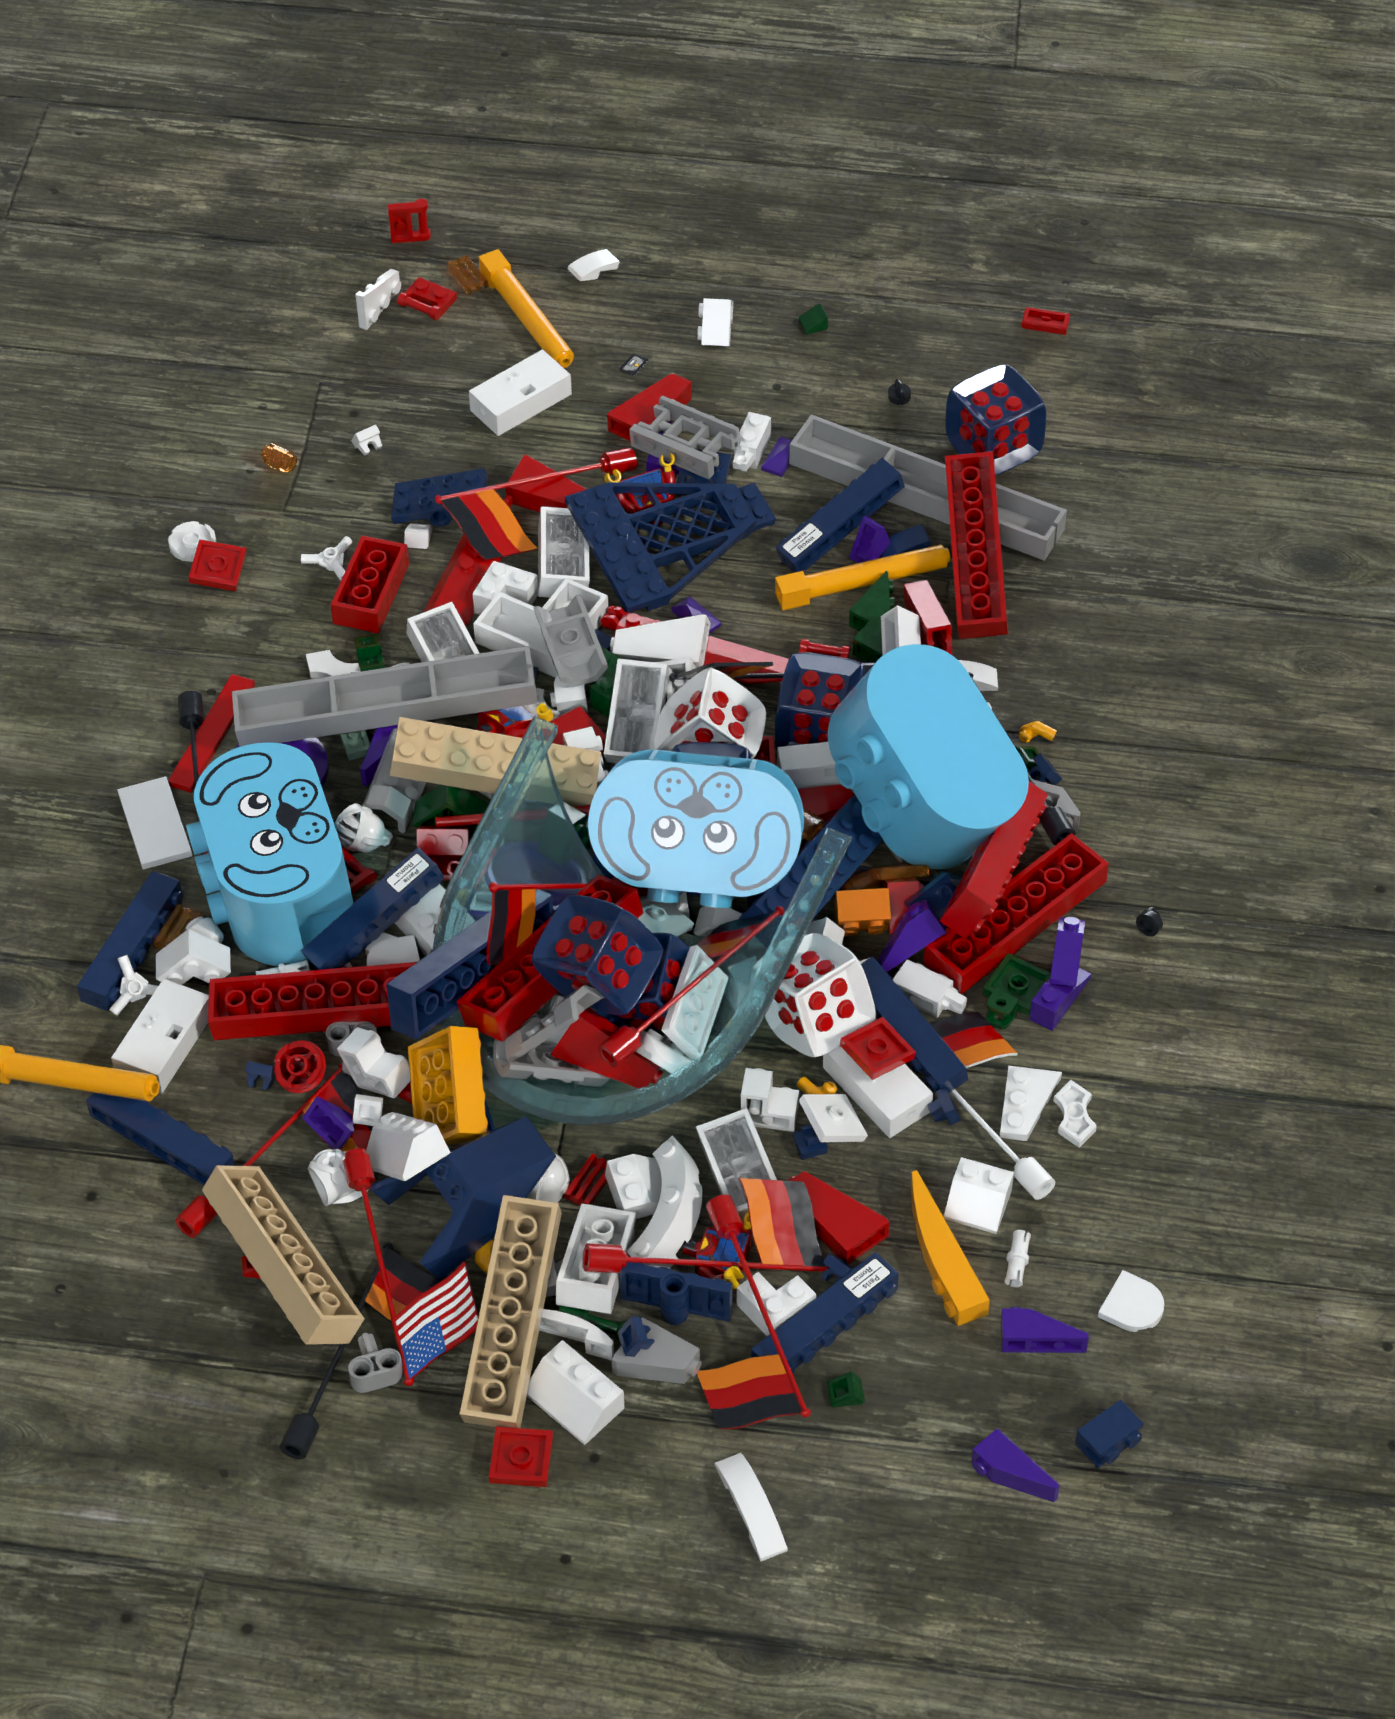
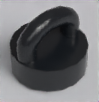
(899, 393)
(1149, 922)

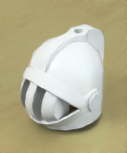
(366, 829)
(330, 1177)
(552, 1183)

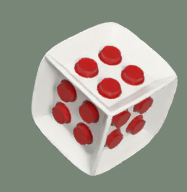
(711, 711)
(821, 997)

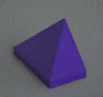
(778, 458)
(869, 542)
(689, 607)
(329, 1122)

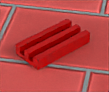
(1045, 321)
(599, 1165)

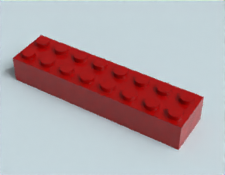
(976, 545)
(992, 867)
(1025, 910)
(515, 987)
(300, 1001)

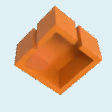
(862, 910)

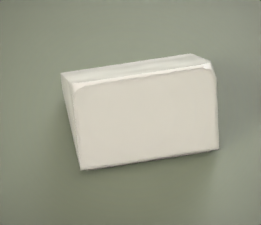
(418, 535)

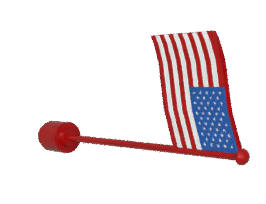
(434, 1319)

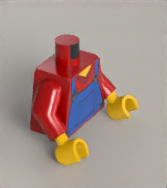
(639, 501)
(512, 720)
(720, 1249)

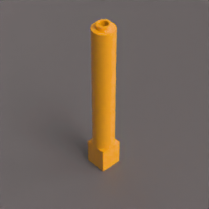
(499, 276)
(797, 589)
(76, 1076)

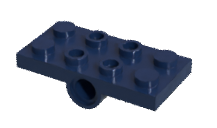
(416, 498)
(676, 1292)

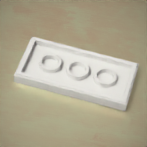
(154, 823)
(692, 1016)

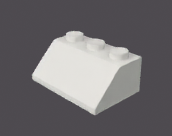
(574, 1392)

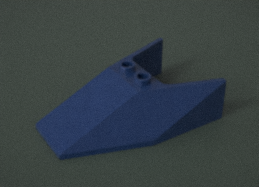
(473, 1184)

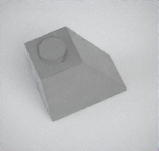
(666, 1360)

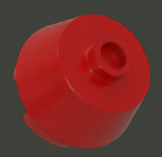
(299, 1066)

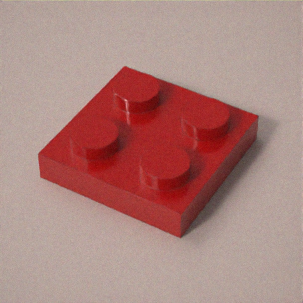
(217, 565)
(877, 1048)
(521, 1456)

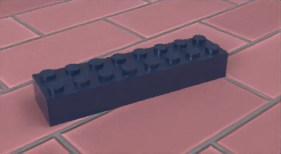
(846, 820)
(435, 984)

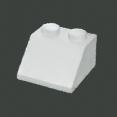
(635, 1183)
(979, 1195)

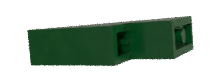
(866, 618)

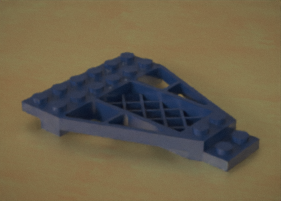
(622, 551)

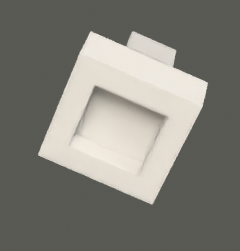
(366, 437)
(367, 1110)

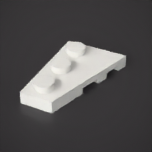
(376, 298)
(1024, 1100)

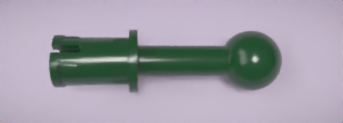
(599, 1322)

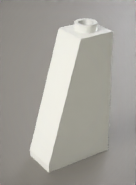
(664, 640)

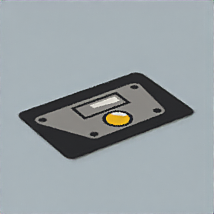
(633, 364)

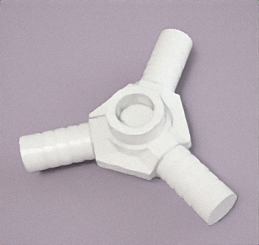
(330, 558)
(132, 986)

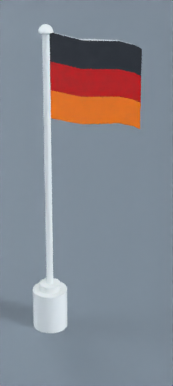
(974, 1043)

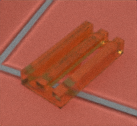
(461, 279)
(899, 871)
(171, 922)

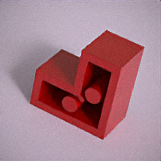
(900, 891)

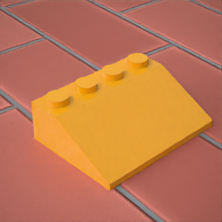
(449, 1083)

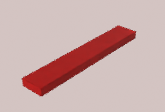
(209, 734)

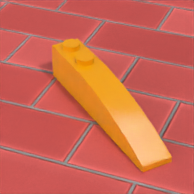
(945, 1260)

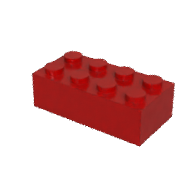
(370, 584)

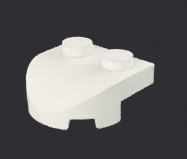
(666, 1057)

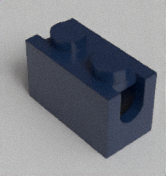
(1109, 1434)

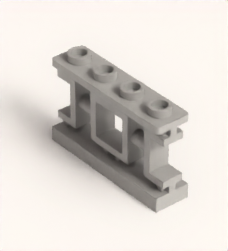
(686, 453)

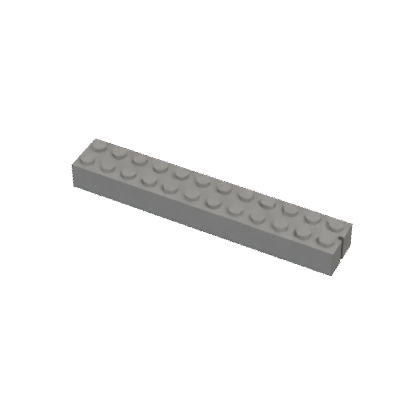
(846, 454)
(383, 695)

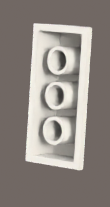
(404, 1146)

